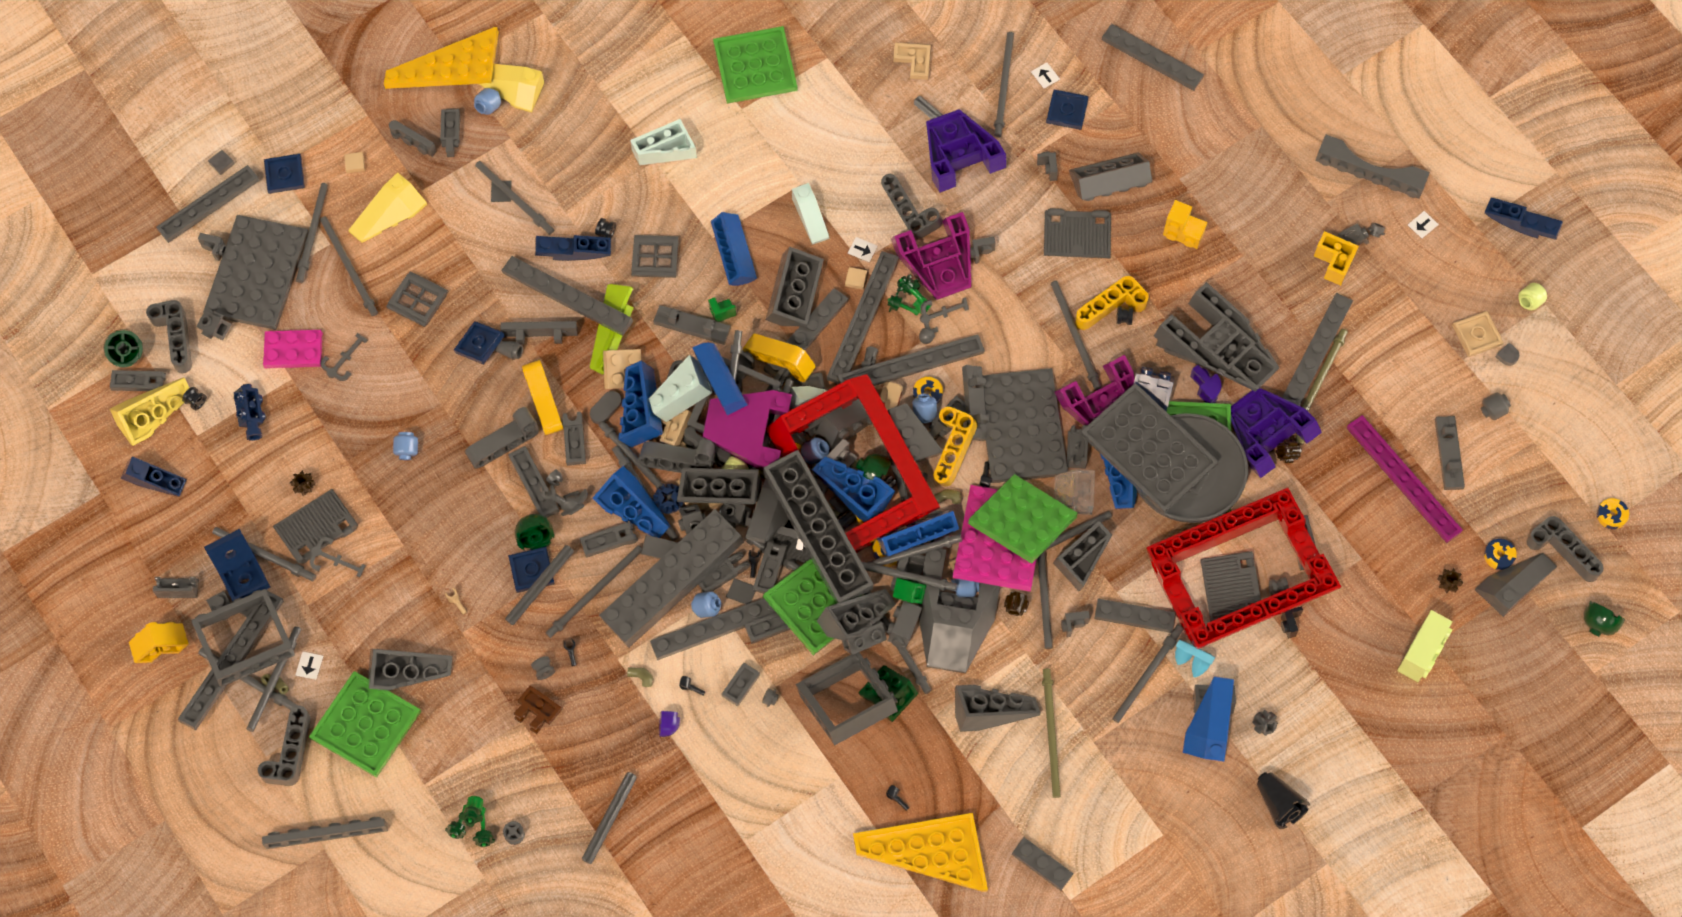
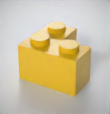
(1183, 227)
(1337, 253)
(158, 640)

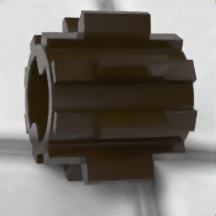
(1288, 451)
(299, 478)
(1445, 584)
(1016, 603)

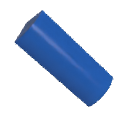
(733, 249)
(719, 377)
(918, 533)

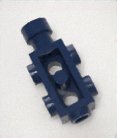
(249, 411)

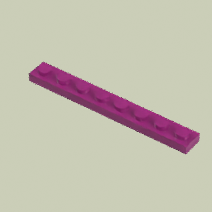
(1404, 479)

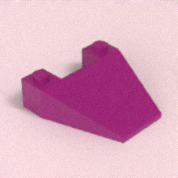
(941, 265)
(1091, 406)
(744, 429)

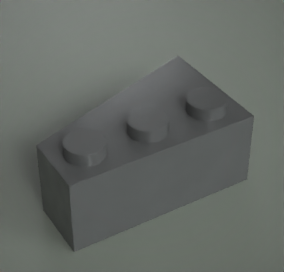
(843, 424)
(915, 435)

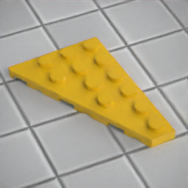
(456, 64)
(935, 848)

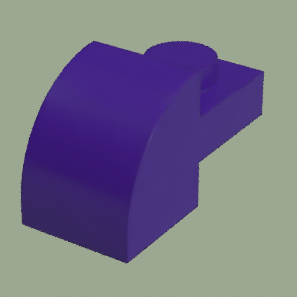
(1208, 387)

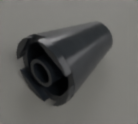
(1281, 800)

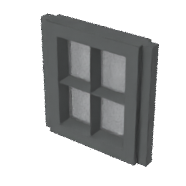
(655, 256)
(417, 299)

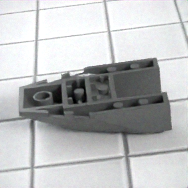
(1227, 348)
(953, 624)

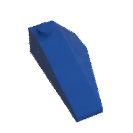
(1121, 489)
(862, 496)
(630, 501)
(1209, 729)

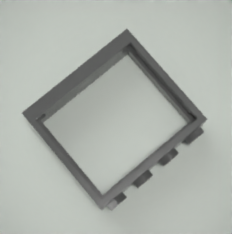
(699, 407)
(256, 662)
(834, 674)

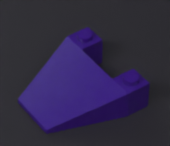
(958, 143)
(1264, 422)

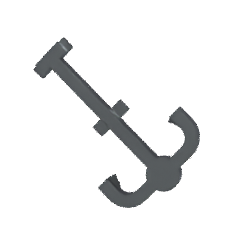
(925, 318)
(332, 372)
(316, 551)

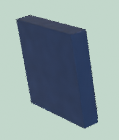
(1067, 109)
(284, 173)
(479, 342)
(527, 568)

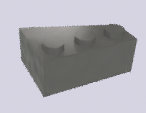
(1081, 557)

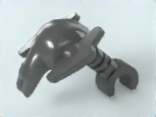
(569, 503)

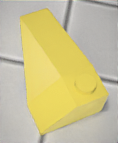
(517, 85)
(390, 206)
(145, 412)

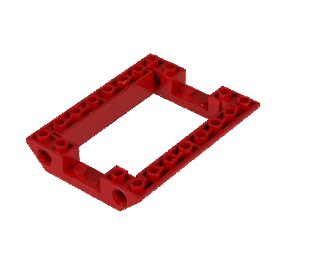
(842, 396)
(1275, 507)

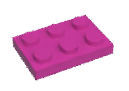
(292, 349)

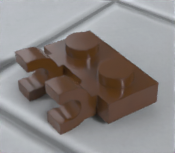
(538, 704)

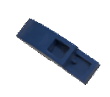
(1519, 219)
(573, 248)

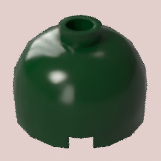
(122, 348)
(874, 465)
(533, 532)
(1602, 620)

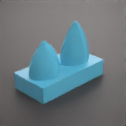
(1201, 660)

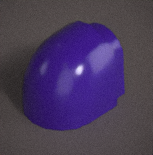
(668, 723)

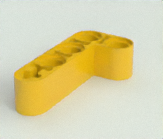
(1108, 305)
(781, 355)
(542, 397)
(950, 447)

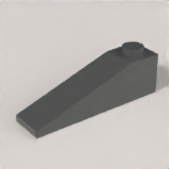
(984, 709)

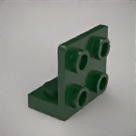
(898, 684)

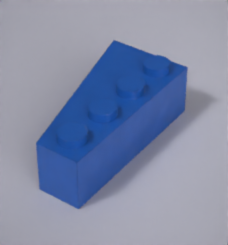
(638, 419)

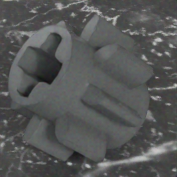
(1265, 722)

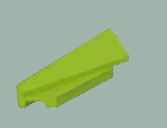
(606, 339)

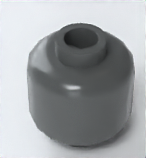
(1495, 406)

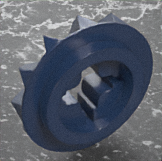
(667, 507)

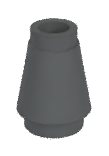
(510, 349)

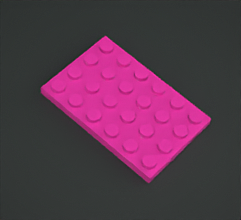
(983, 558)

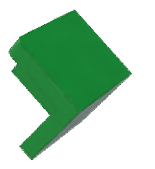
(721, 310)
(909, 591)

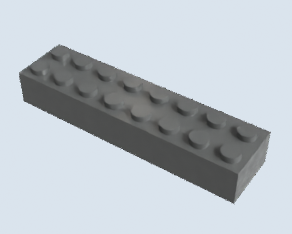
(818, 528)
(671, 578)

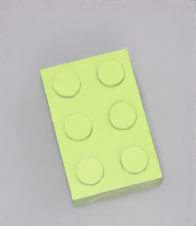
(1426, 646)

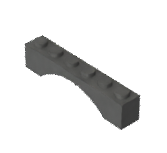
(1405, 180)

